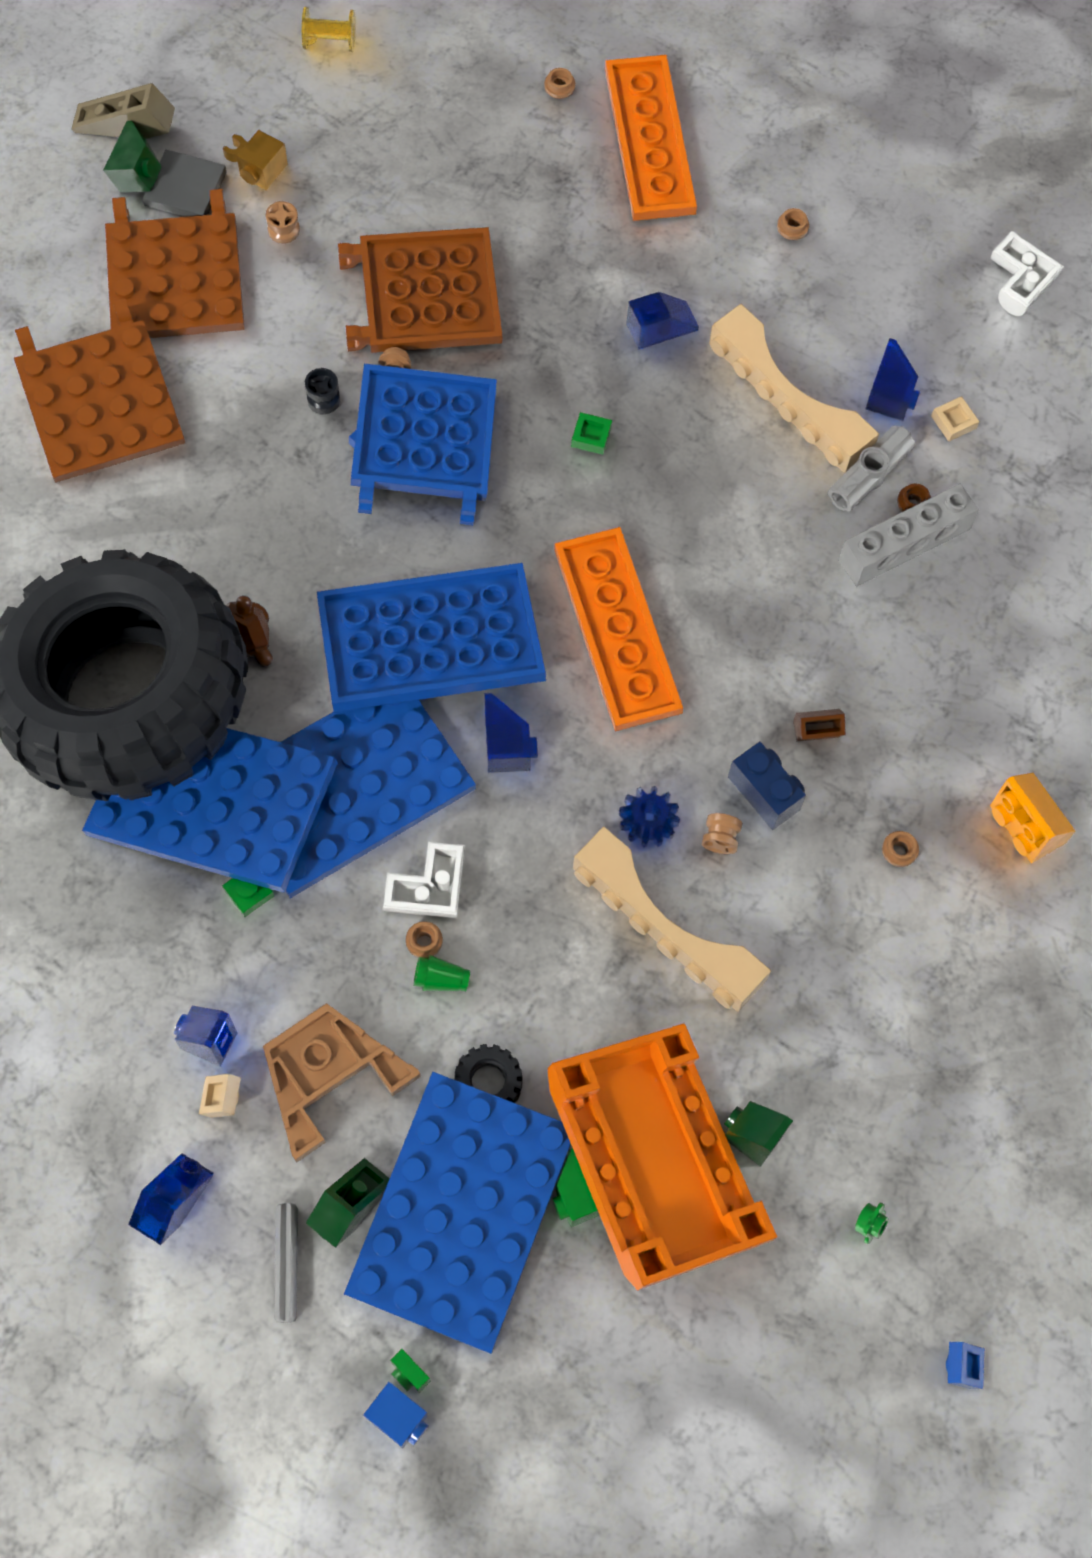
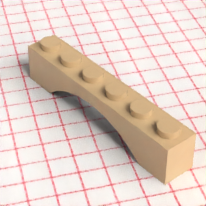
(835, 431)
(725, 969)

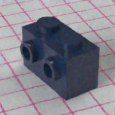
(767, 785)

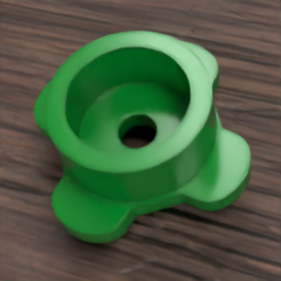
(872, 1222)

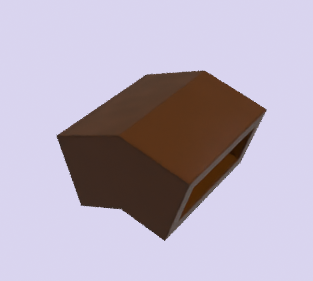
(836, 716)

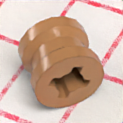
(277, 216)
(722, 833)

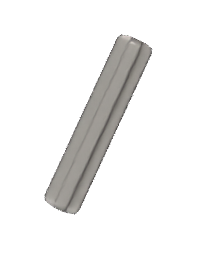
(286, 1263)

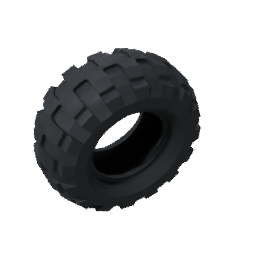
(153, 734)

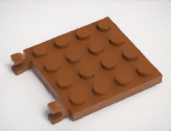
(176, 271)
(425, 290)
(98, 398)

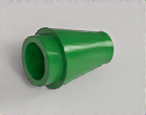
(440, 975)

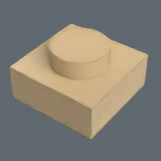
(955, 418)
(220, 1095)

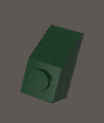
(132, 162)
(756, 1130)
(348, 1202)

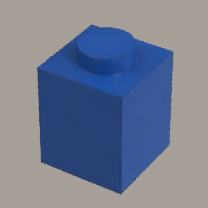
(397, 1416)

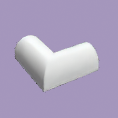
(1030, 269)
(433, 893)

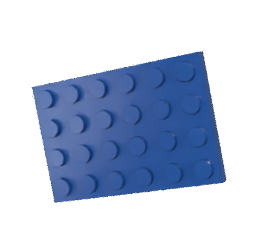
(429, 637)
(386, 780)
(235, 815)
(460, 1212)

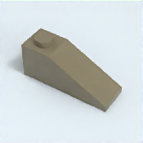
(141, 105)

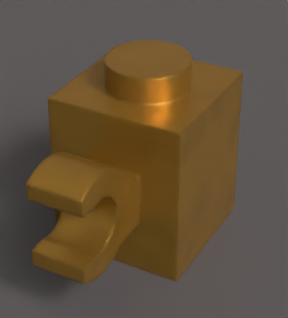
(258, 159)

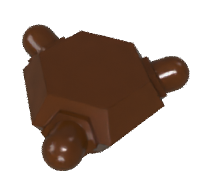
(253, 627)

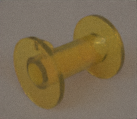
(328, 29)

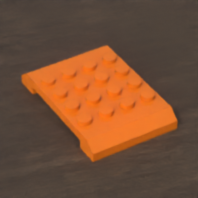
(656, 1157)

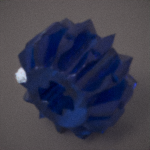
(663, 816)

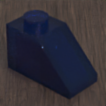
(659, 319)
(894, 384)
(507, 738)
(205, 1033)

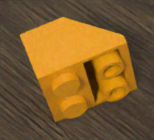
(1031, 817)

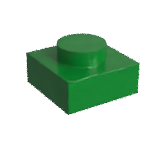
(591, 433)
(247, 896)
(408, 1372)

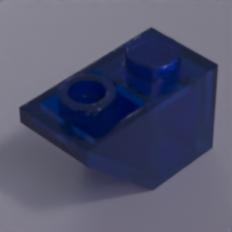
(169, 1198)

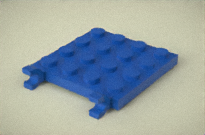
(423, 435)

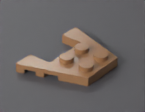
(318, 1058)

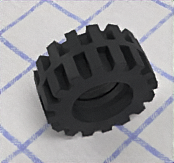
(493, 1057)

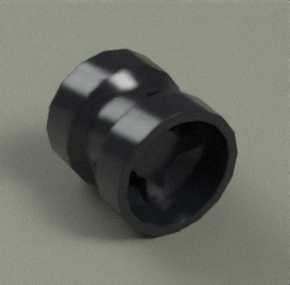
(322, 391)

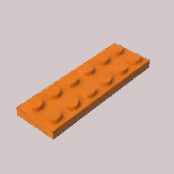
(650, 138)
(618, 629)

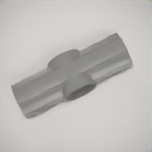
(861, 480)

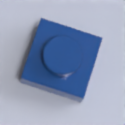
(965, 1365)

